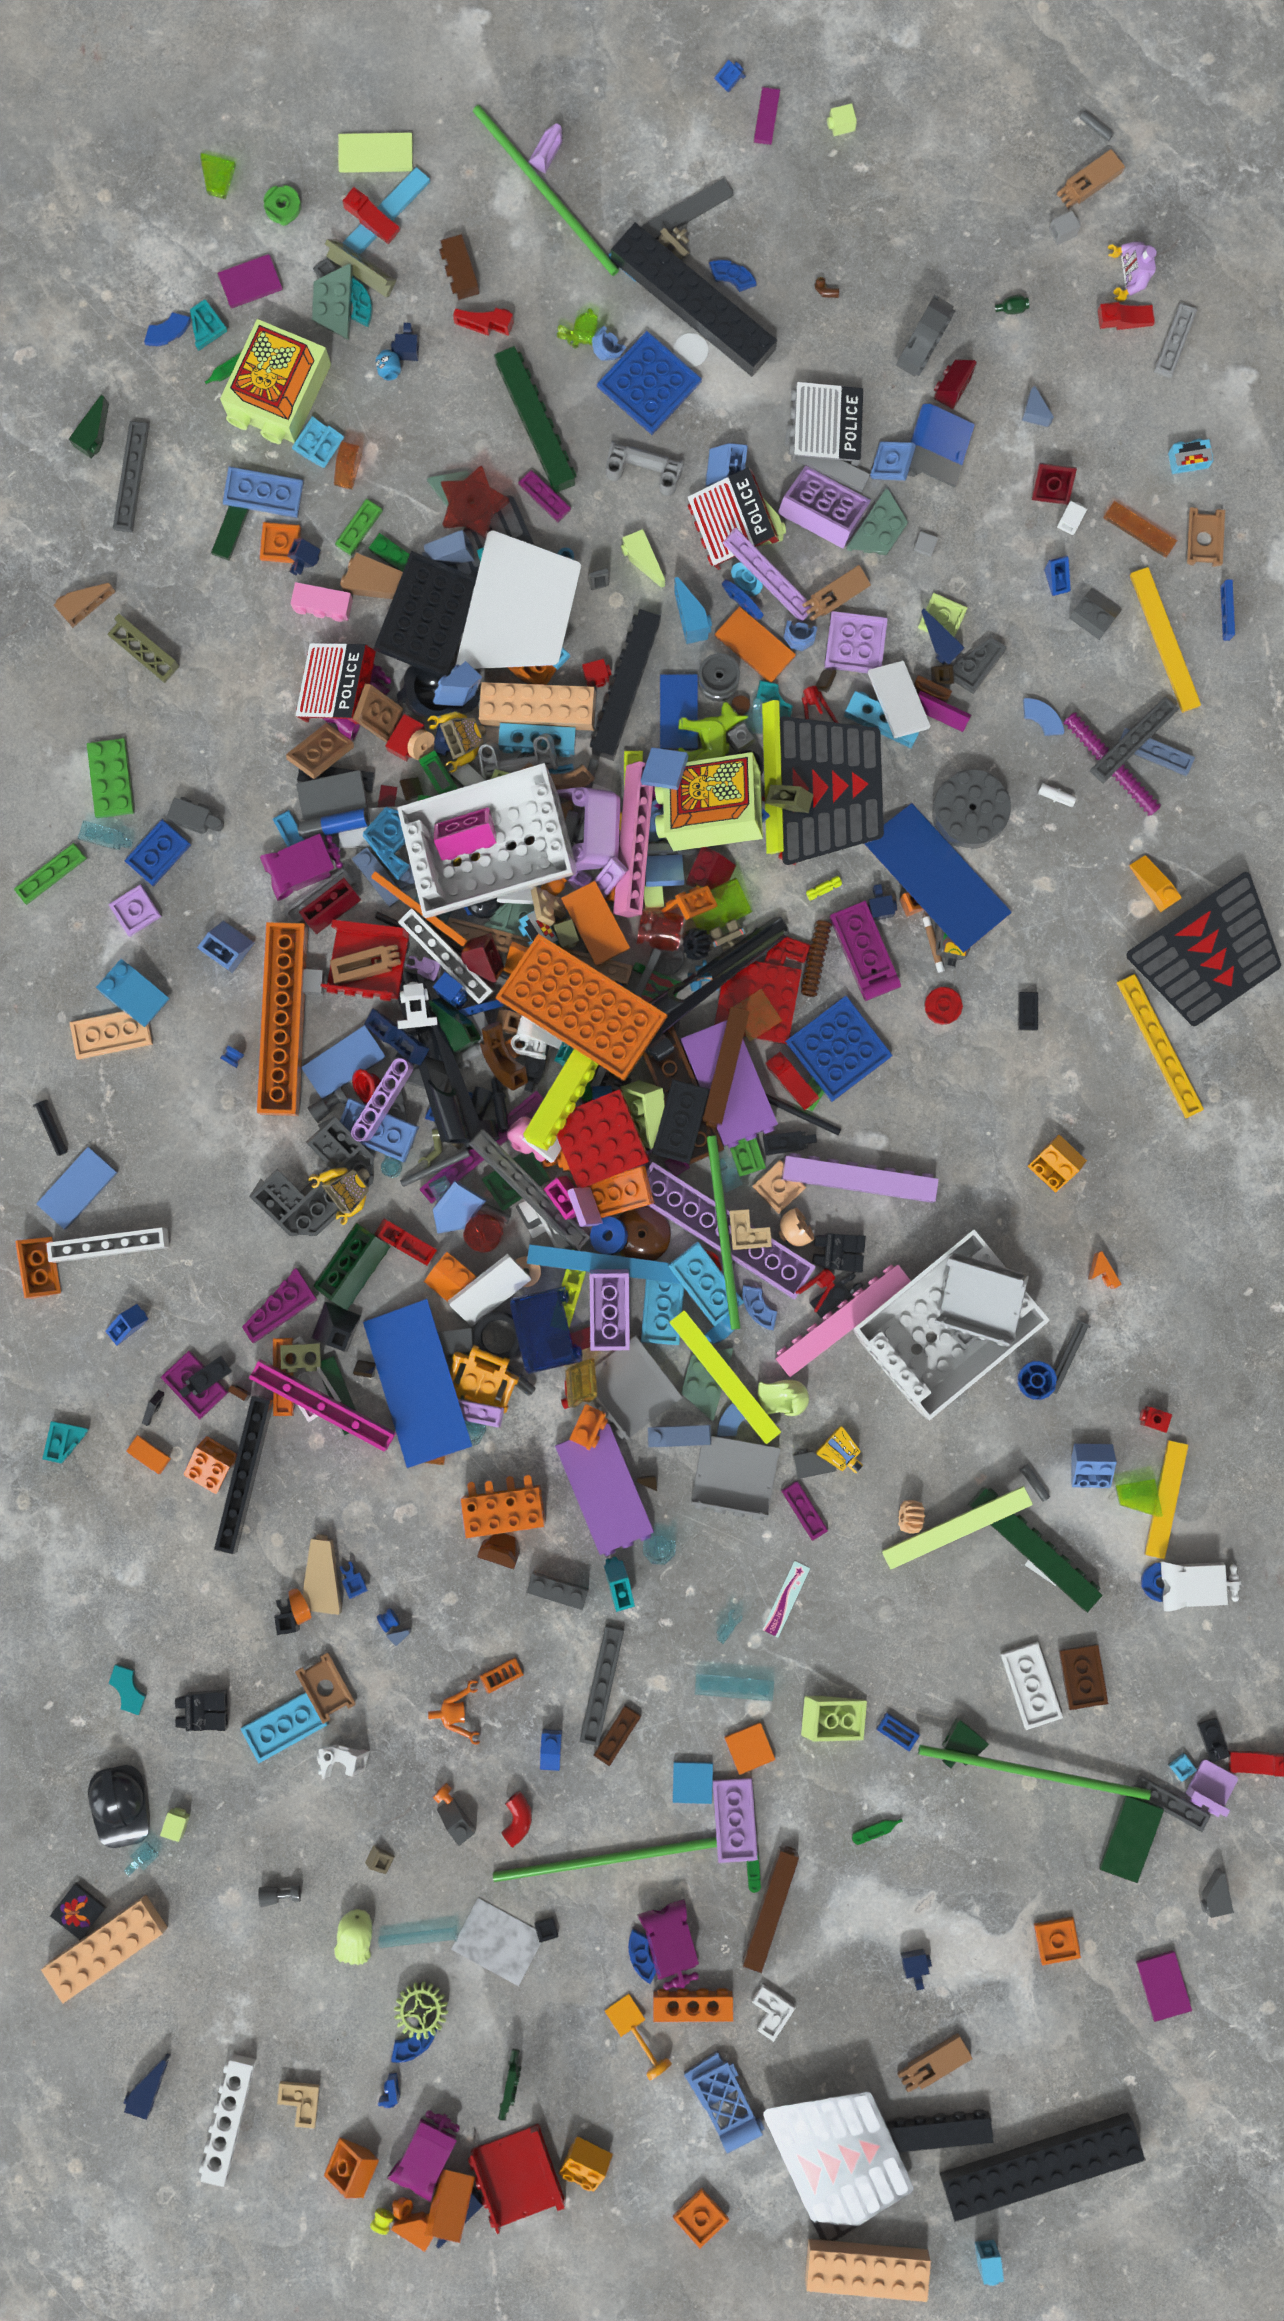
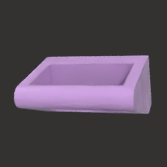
(547, 148)

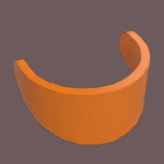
(299, 1606)

